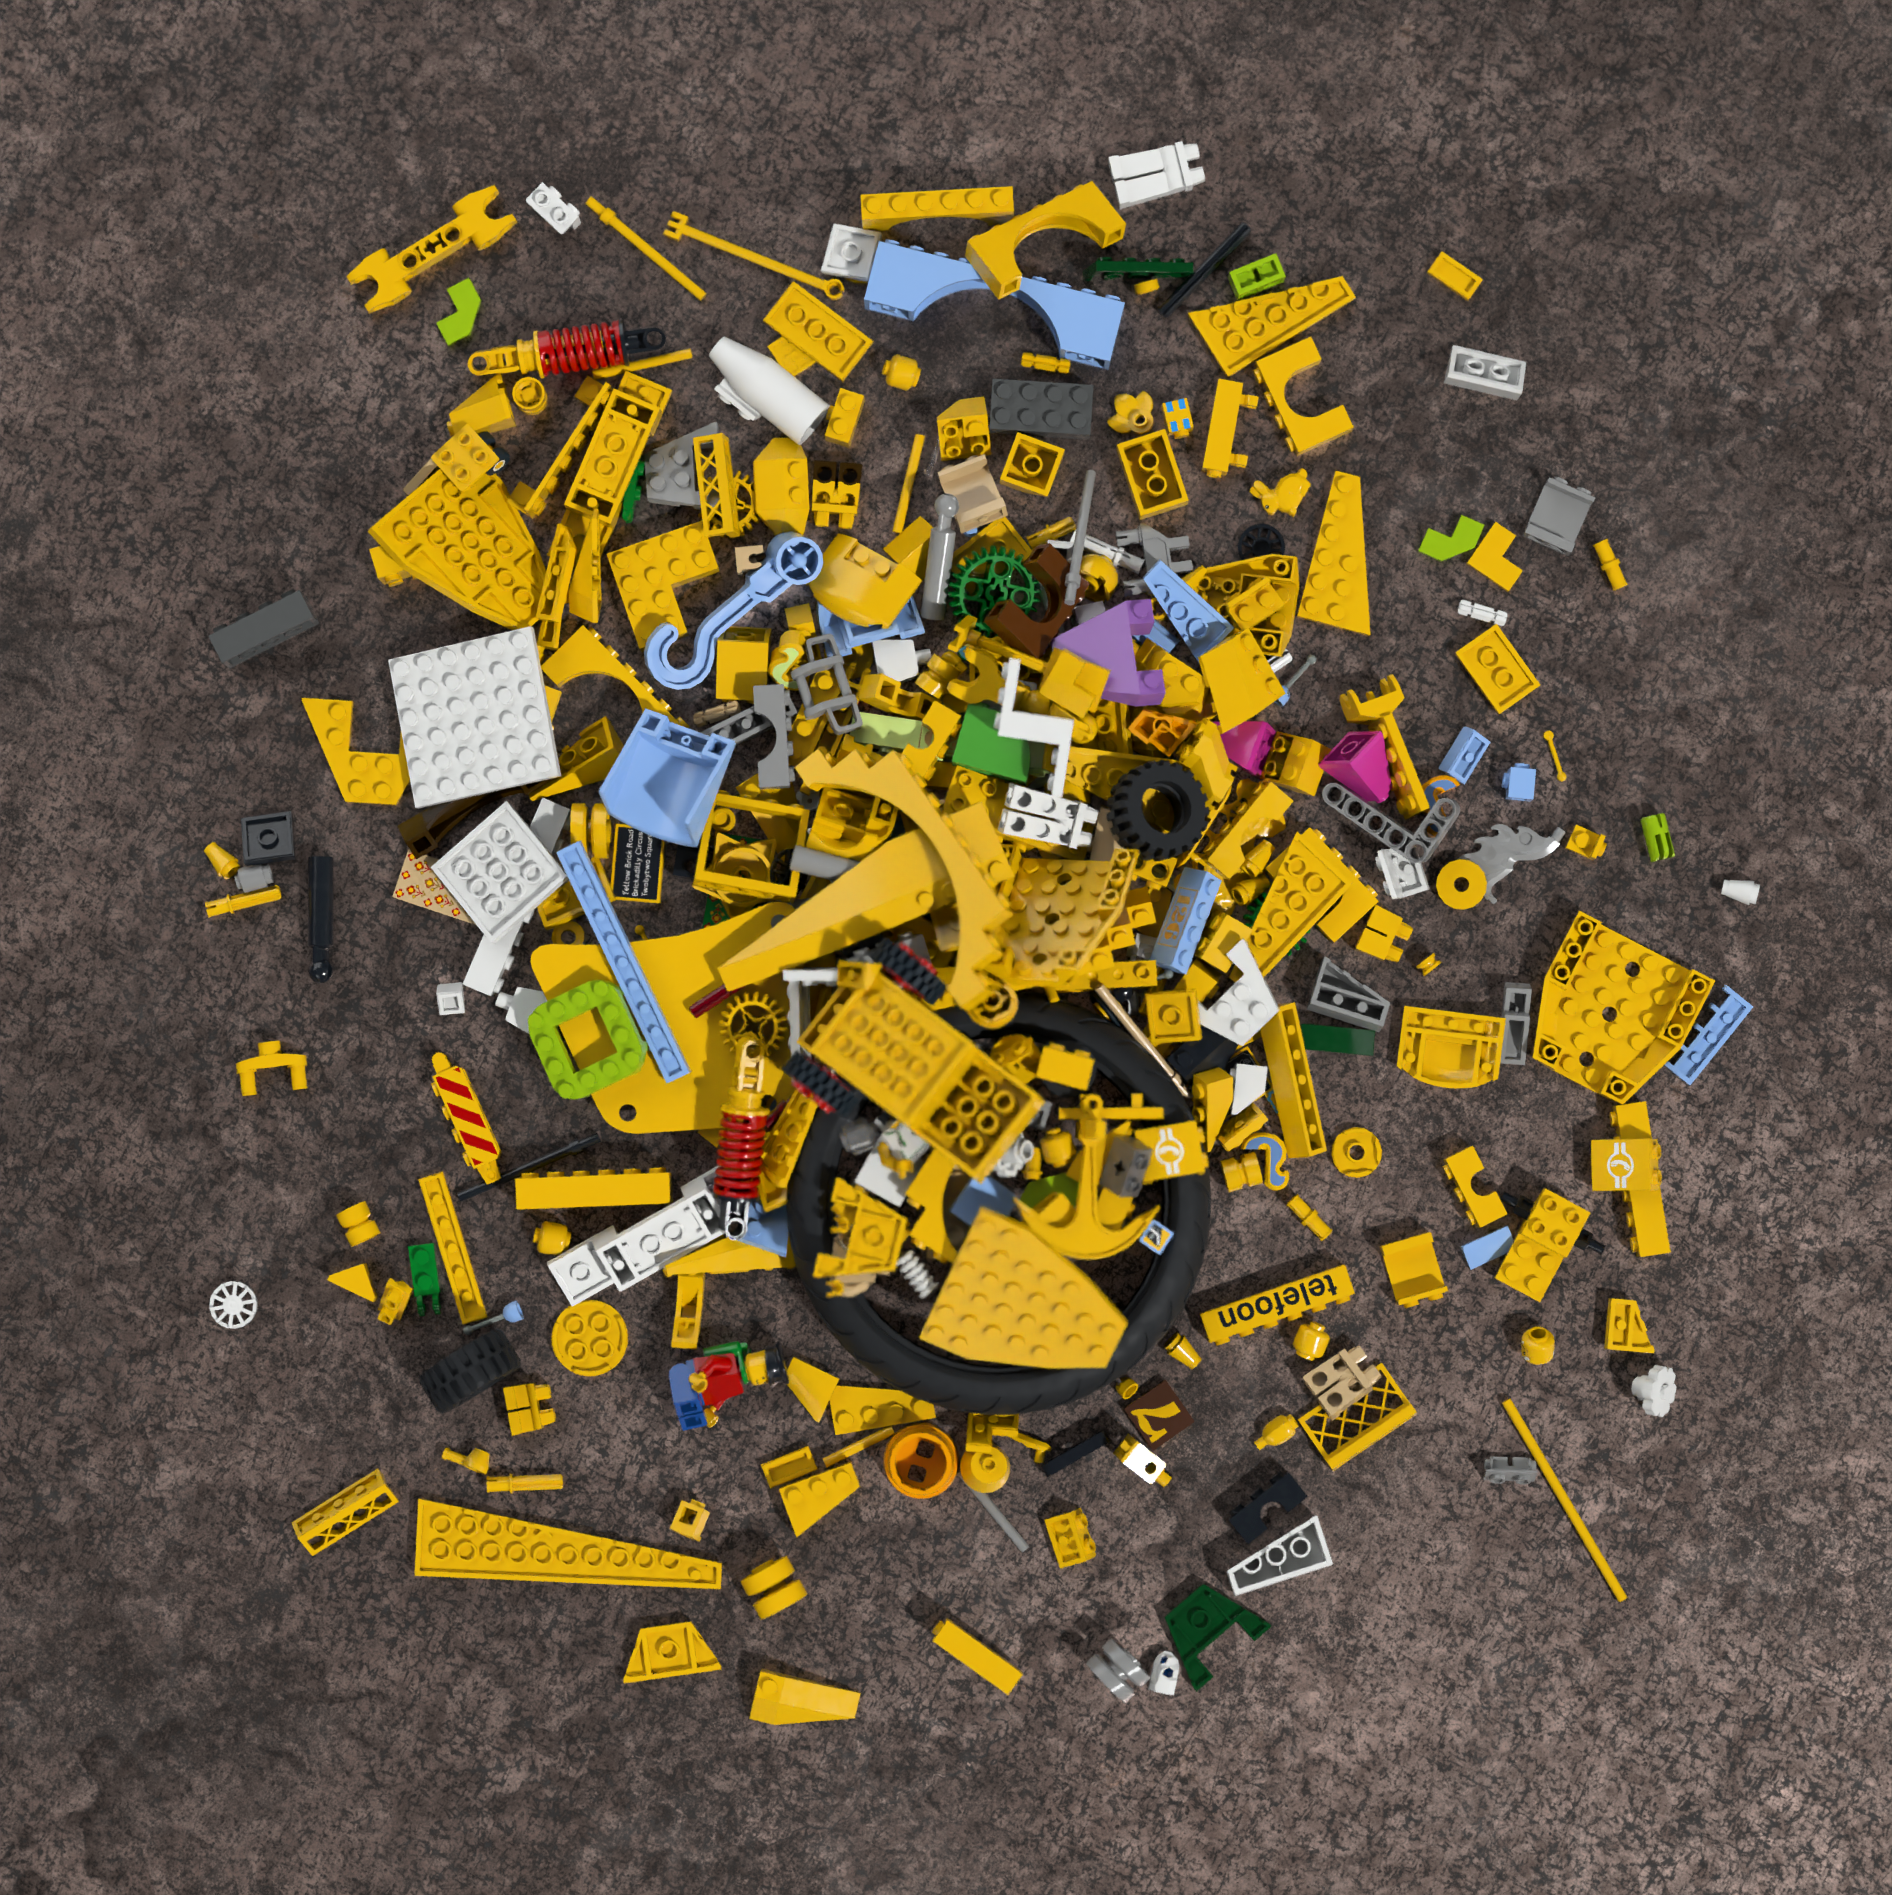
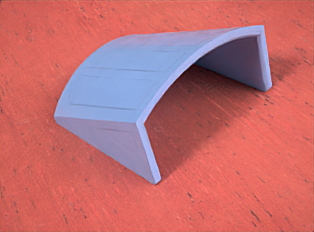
(666, 779)

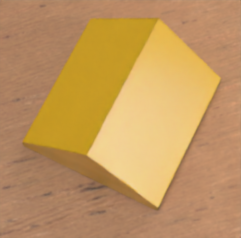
(912, 547)

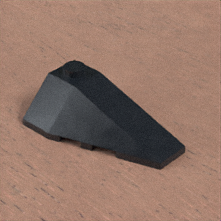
(1202, 1055)

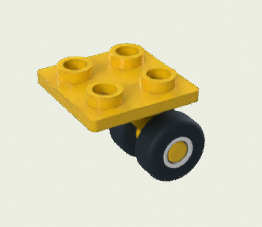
(469, 457)

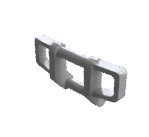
(848, 700)

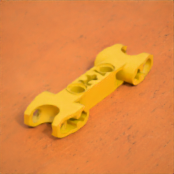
(392, 273)

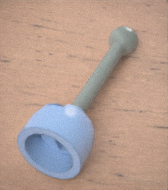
(1311, 659)
(512, 1312)

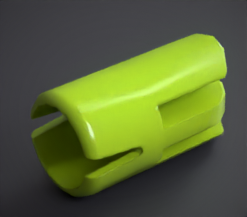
(1657, 837)

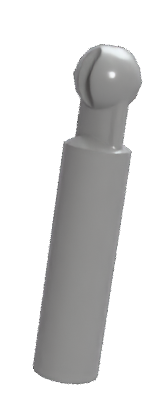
(939, 560)
(819, 863)

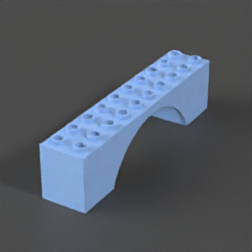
(910, 280)

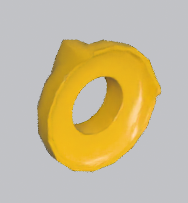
(568, 926)

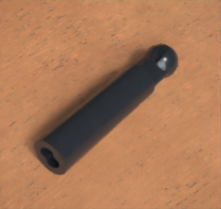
(320, 916)

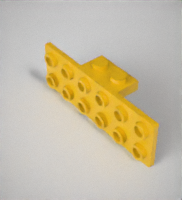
(972, 787)

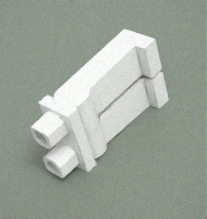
(1154, 173)
(1062, 830)

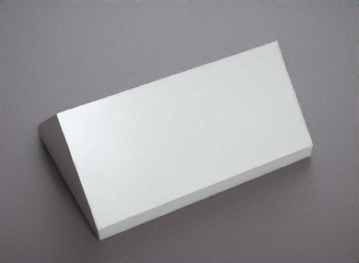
(1485, 372)

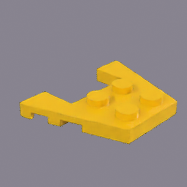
(873, 1240)

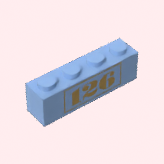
(1185, 920)

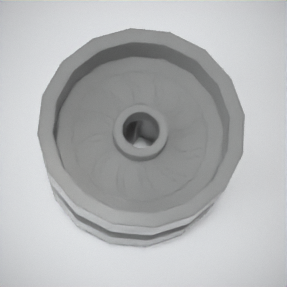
(1118, 1670)

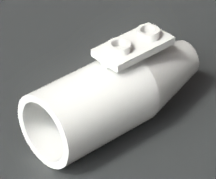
(766, 389)

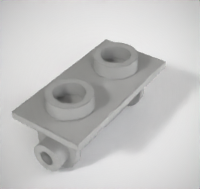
(1521, 1470)

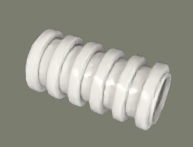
(916, 1274)

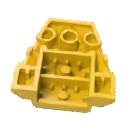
(1184, 688)

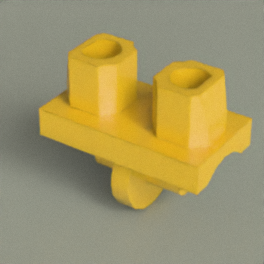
(394, 1301)

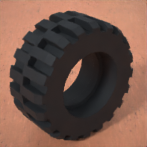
(1184, 797)
(469, 1371)

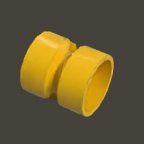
(530, 396)
(936, 678)
(1241, 1171)
(358, 1224)

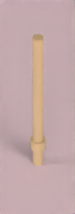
(1141, 1038)

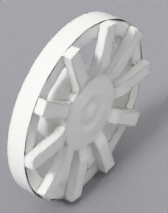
(233, 1304)

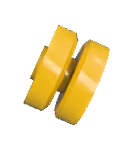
(593, 830)

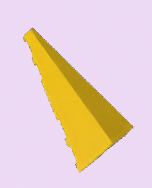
(729, 1257)

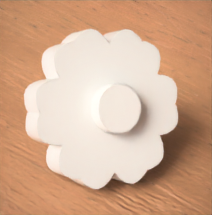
(1015, 1157)
(1655, 1390)

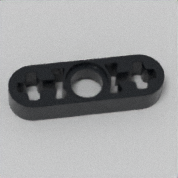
(1075, 1453)

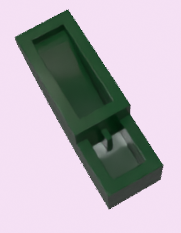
(1338, 1039)

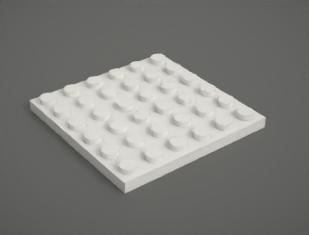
(474, 717)

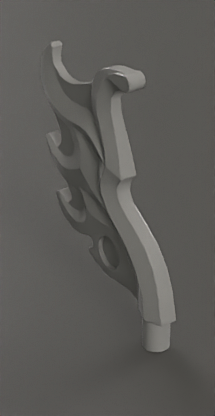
(1502, 851)

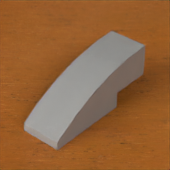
(1516, 1011)

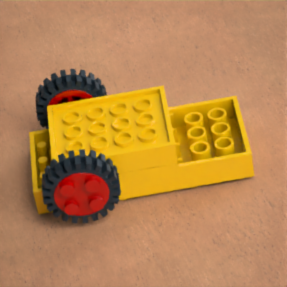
(912, 1066)

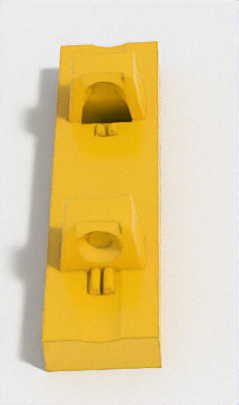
(1135, 1113)

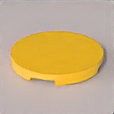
(590, 1338)

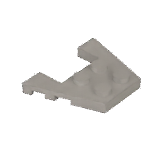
(672, 471)

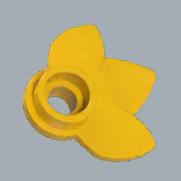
(1129, 411)

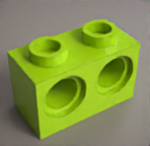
(1256, 277)

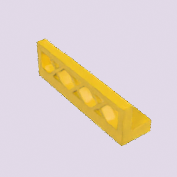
(725, 484)
(341, 1509)

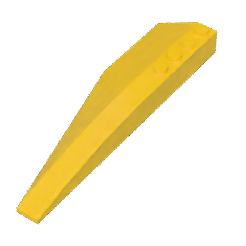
(879, 893)

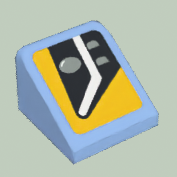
(1156, 1236)

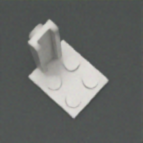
(799, 995)

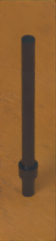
(575, 1147)

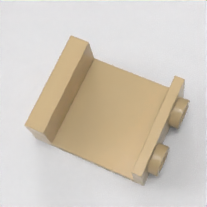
(975, 492)

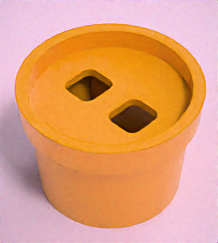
(901, 1455)

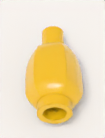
(1277, 1431)

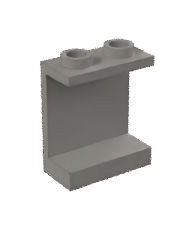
(1558, 515)

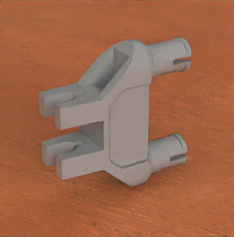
(1155, 547)

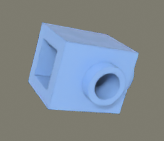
(1519, 782)

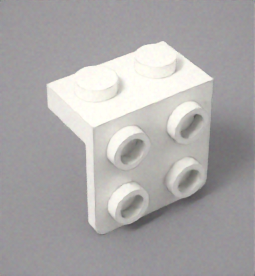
(1401, 875)

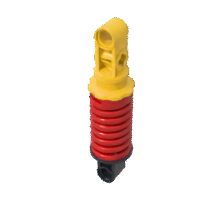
(579, 350)
(741, 1140)

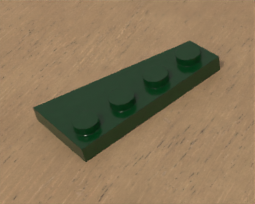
(1137, 270)

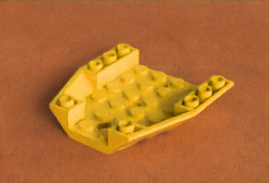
(1083, 907)
(1650, 1009)

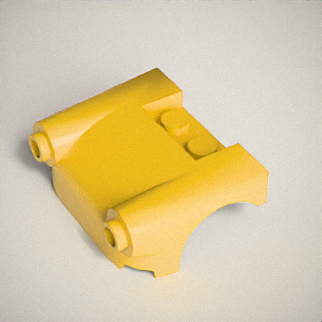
(851, 823)

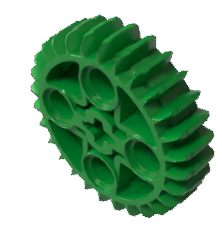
(991, 581)

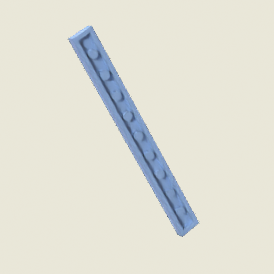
(623, 961)

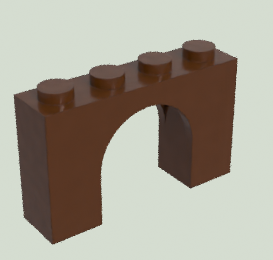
(1016, 627)

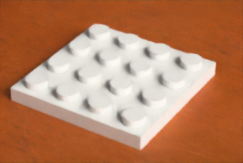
(500, 872)

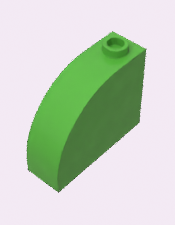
(987, 752)

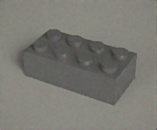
(1041, 409)
(263, 628)

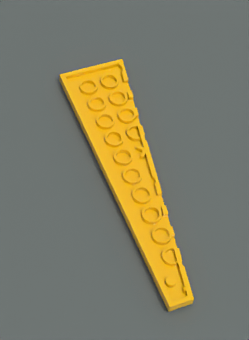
(493, 1546)

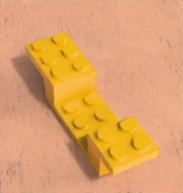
(613, 456)

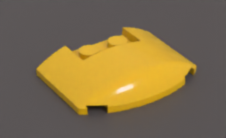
(862, 584)
(1450, 1047)

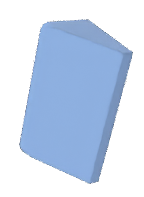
(1464, 754)
(1487, 1247)

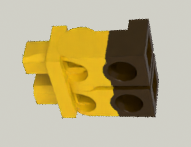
(836, 500)

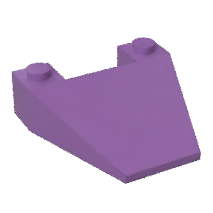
(1108, 643)

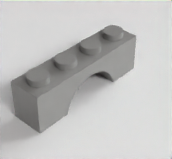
(771, 703)

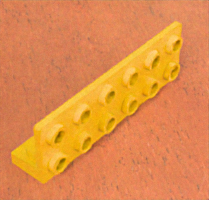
(532, 502)

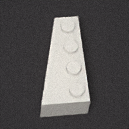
(1288, 1557)

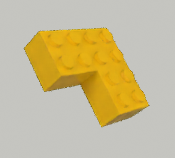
(651, 571)

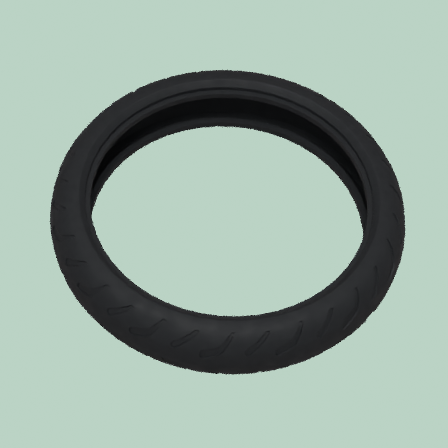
(1013, 1387)

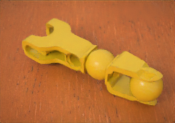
(988, 686)

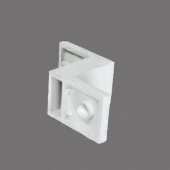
(1034, 726)

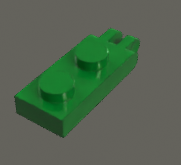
(633, 493)

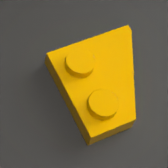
(1625, 1327)

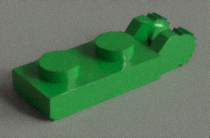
(425, 1276)

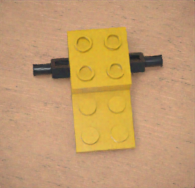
(1542, 1241)

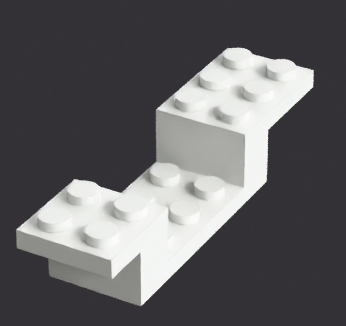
(642, 1247)

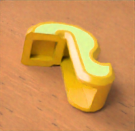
(785, 657)

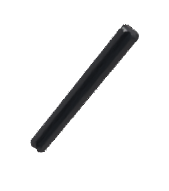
(1204, 270)

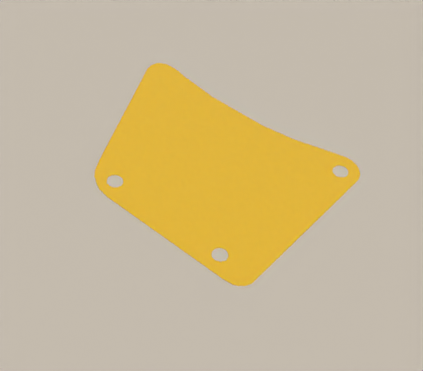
(680, 974)

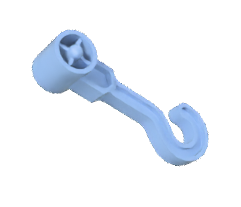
(788, 561)

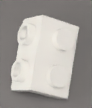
(549, 206)

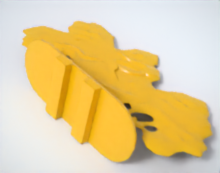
(1257, 829)

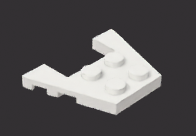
(1245, 1005)

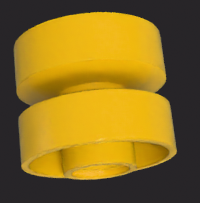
(771, 1578)

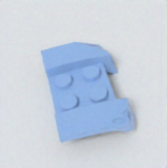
(850, 635)

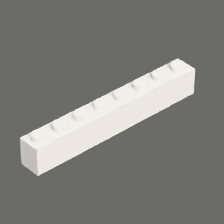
(493, 959)

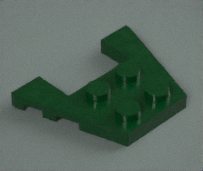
(1201, 1621)

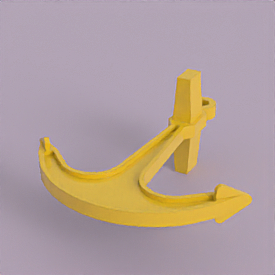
(1084, 1234)

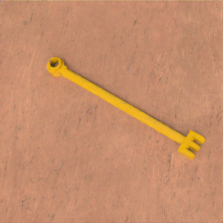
(682, 228)

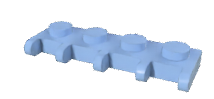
(1710, 1037)

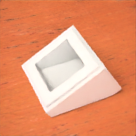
(450, 998)

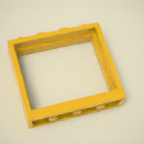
(743, 885)

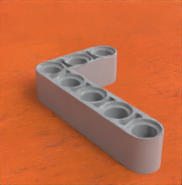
(1389, 825)

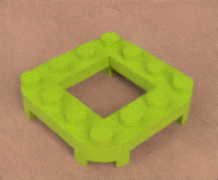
(621, 1028)

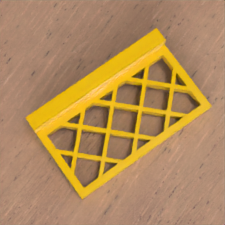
(1364, 1438)

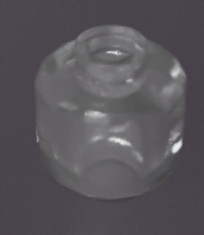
(858, 1136)

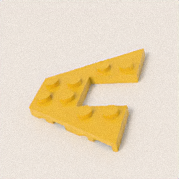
(360, 775)

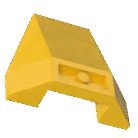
(1227, 579)

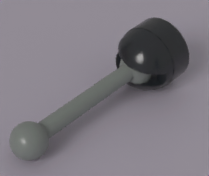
(1126, 993)

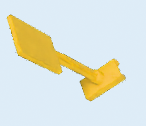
(1091, 676)

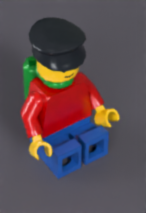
(719, 1377)

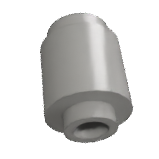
(254, 877)

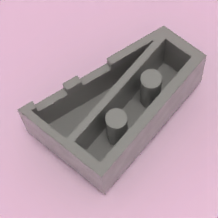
(1346, 999)

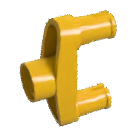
(271, 1056)

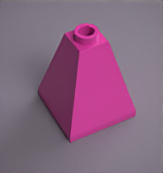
(1249, 745)
(1361, 765)

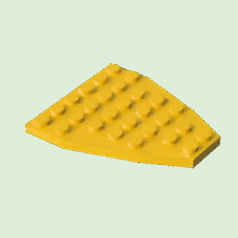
(467, 547)
(1021, 1302)

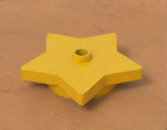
(732, 857)

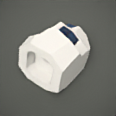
(1164, 1673)

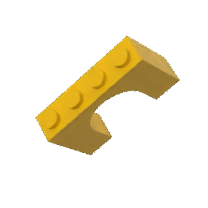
(1302, 432)
(1353, 902)

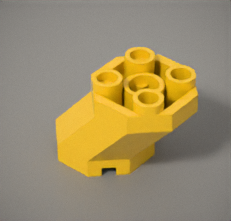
(1207, 760)

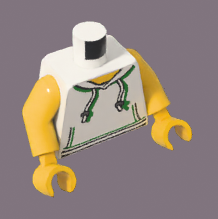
(898, 1146)

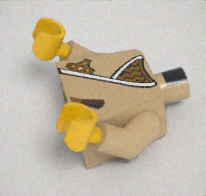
(850, 1284)

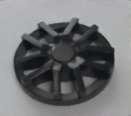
(1261, 545)
(784, 871)

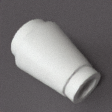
(1741, 891)

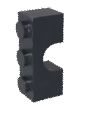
(1247, 1518)

